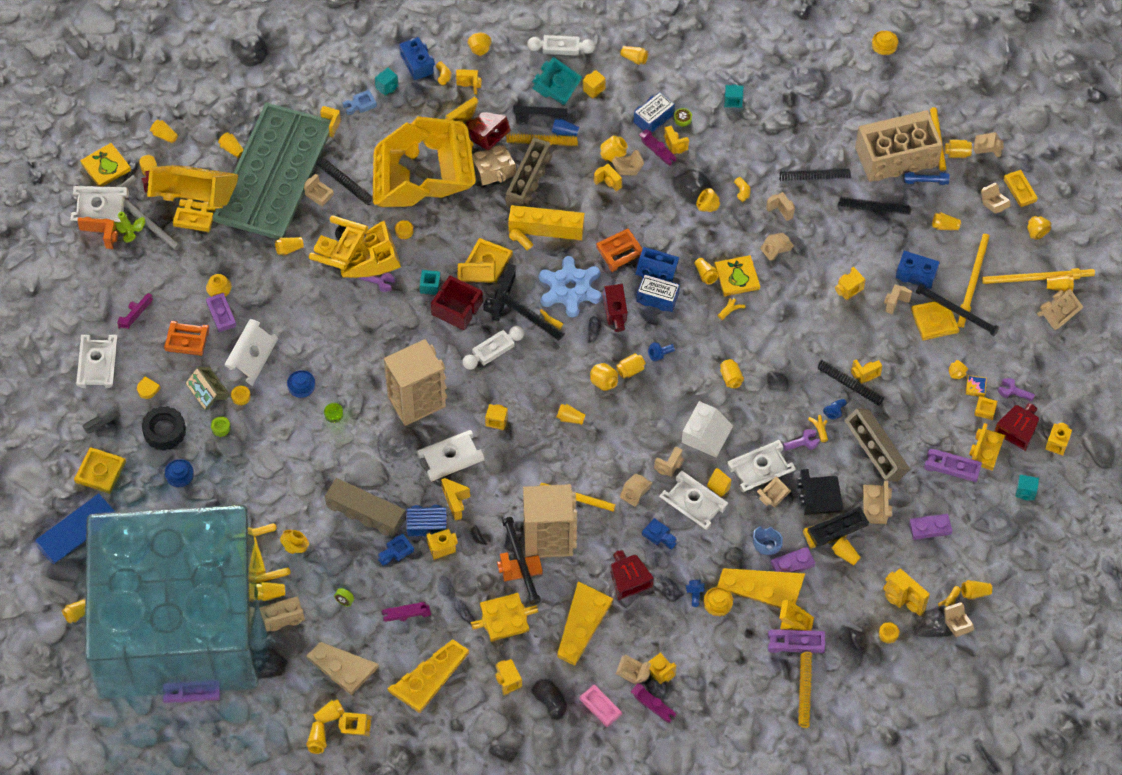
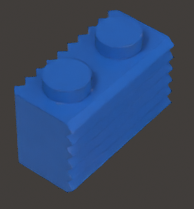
(426, 520)

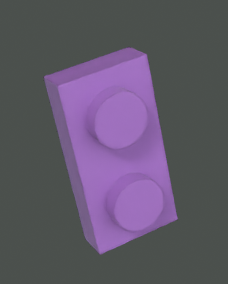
(221, 312)
(930, 526)
(794, 561)

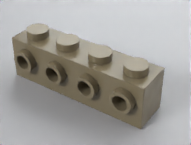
(528, 173)
(877, 445)
(365, 507)

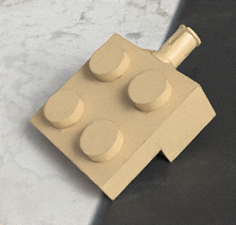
(494, 165)

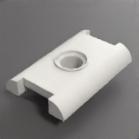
(112, 202)
(259, 343)
(96, 371)
(460, 446)
(751, 474)
(699, 511)

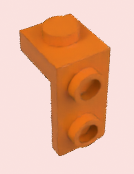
(100, 225)
(511, 569)

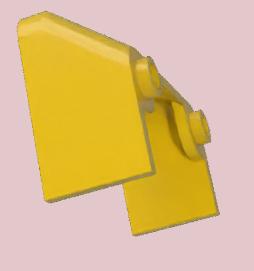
(454, 155)
(392, 180)
(192, 183)

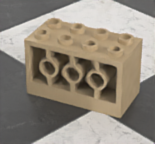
(898, 146)
(415, 382)
(549, 520)

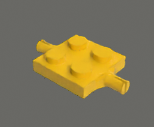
(504, 617)

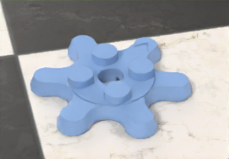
(570, 297)

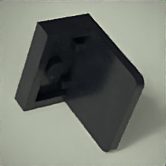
(819, 493)

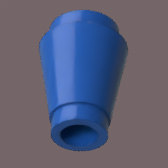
(564, 128)

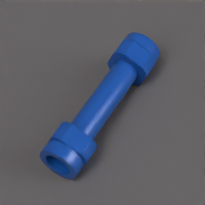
(942, 178)

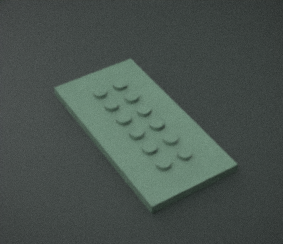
(274, 171)

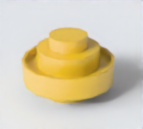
(885, 42)
(294, 541)
(718, 601)

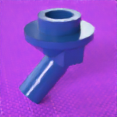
(656, 352)
(834, 410)
(695, 588)

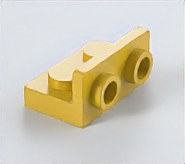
(987, 447)

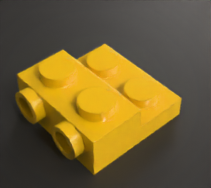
(904, 590)

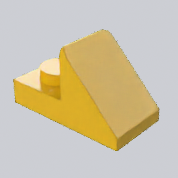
(454, 495)
(795, 617)

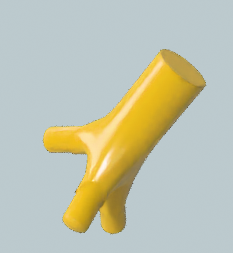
(729, 308)
(556, 323)
(820, 425)
(950, 600)

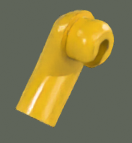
(445, 73)
(745, 189)
(518, 235)

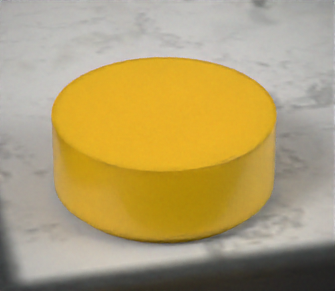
(404, 229)
(240, 395)
(888, 632)

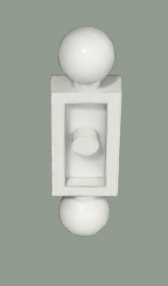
(561, 45)
(493, 347)

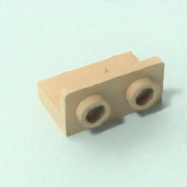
(1060, 309)
(876, 503)
(282, 614)

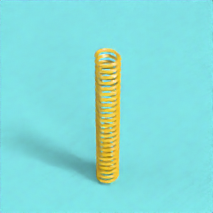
(515, 138)
(801, 700)

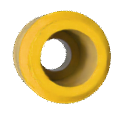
(958, 148)
(630, 366)
(731, 373)

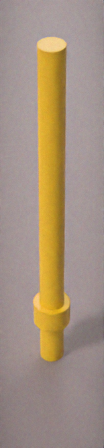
(1075, 272)
(974, 277)

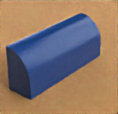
(70, 531)

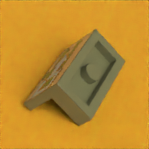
(206, 387)

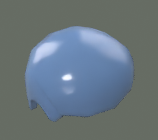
(767, 541)

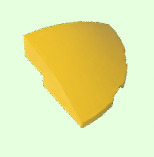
(374, 255)

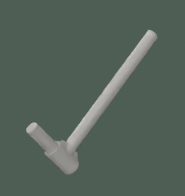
(151, 225)

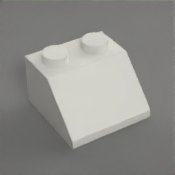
(706, 430)

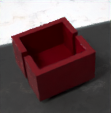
(459, 302)

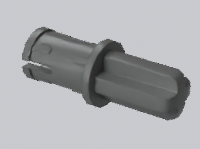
(415, 167)
(101, 420)

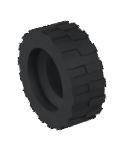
(159, 414)

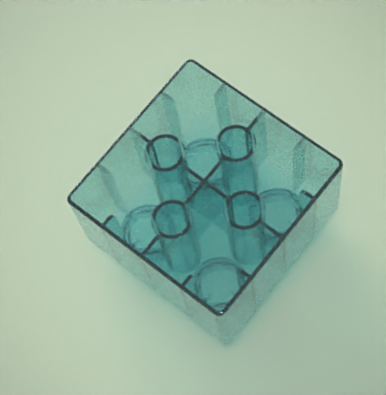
(171, 601)

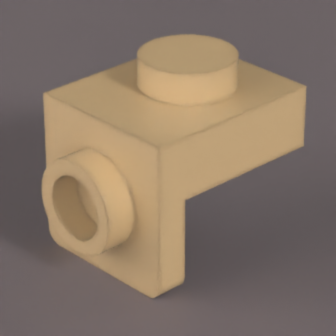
(988, 143)
(628, 164)
(317, 191)
(994, 199)
(784, 205)
(776, 244)
(898, 293)
(669, 467)
(634, 489)
(774, 492)
(957, 620)
(633, 670)

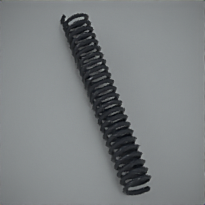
(801, 173)
(343, 182)
(874, 204)
(534, 319)
(854, 382)

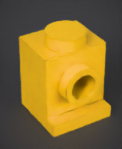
(850, 284)
(1058, 438)
(438, 547)
(508, 676)
(363, 726)

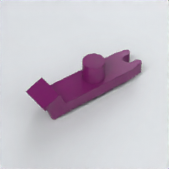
(657, 147)
(137, 309)
(403, 612)
(652, 703)

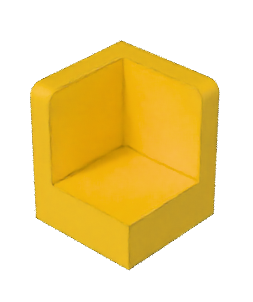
(334, 116)

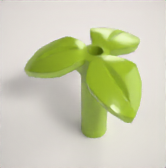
(125, 226)

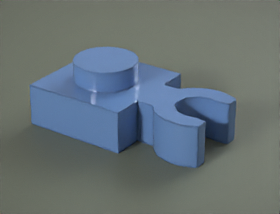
(362, 102)

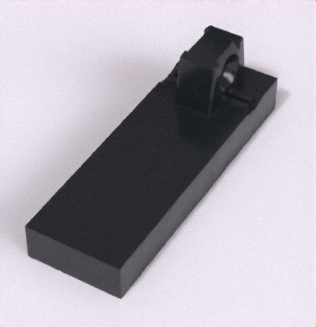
(522, 112)
(495, 306)
(838, 527)

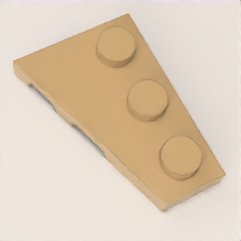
(341, 666)

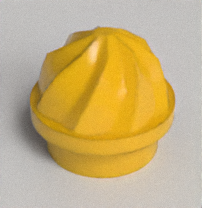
(957, 370)

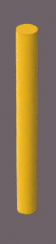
(934, 116)
(592, 501)

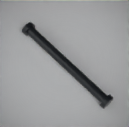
(956, 309)
(534, 598)

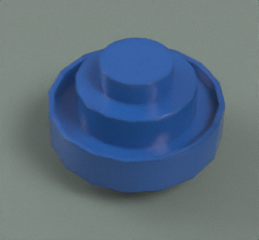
(301, 383)
(179, 473)

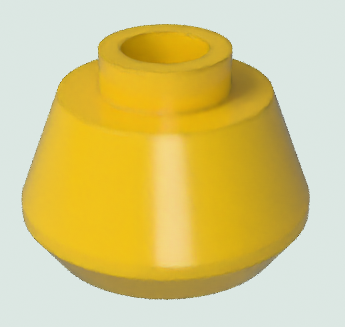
(479, 43)
(708, 201)
(1038, 227)
(218, 284)

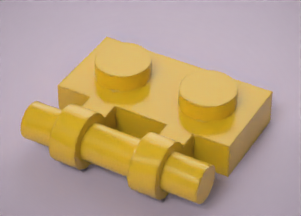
(194, 219)

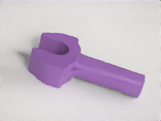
(380, 281)
(1013, 390)
(804, 441)

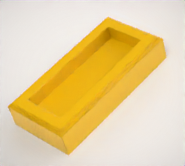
(476, 272)

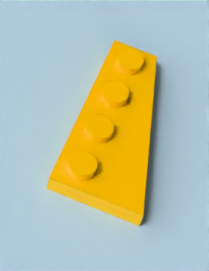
(763, 586)
(582, 622)
(427, 679)

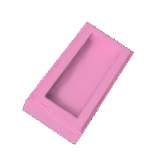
(600, 705)

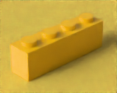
(547, 222)

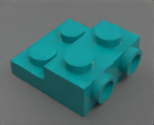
(556, 81)

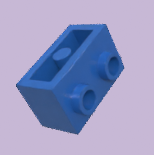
(417, 58)
(657, 264)
(917, 269)

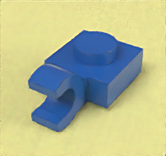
(658, 532)
(397, 548)

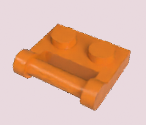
(616, 245)
(185, 342)

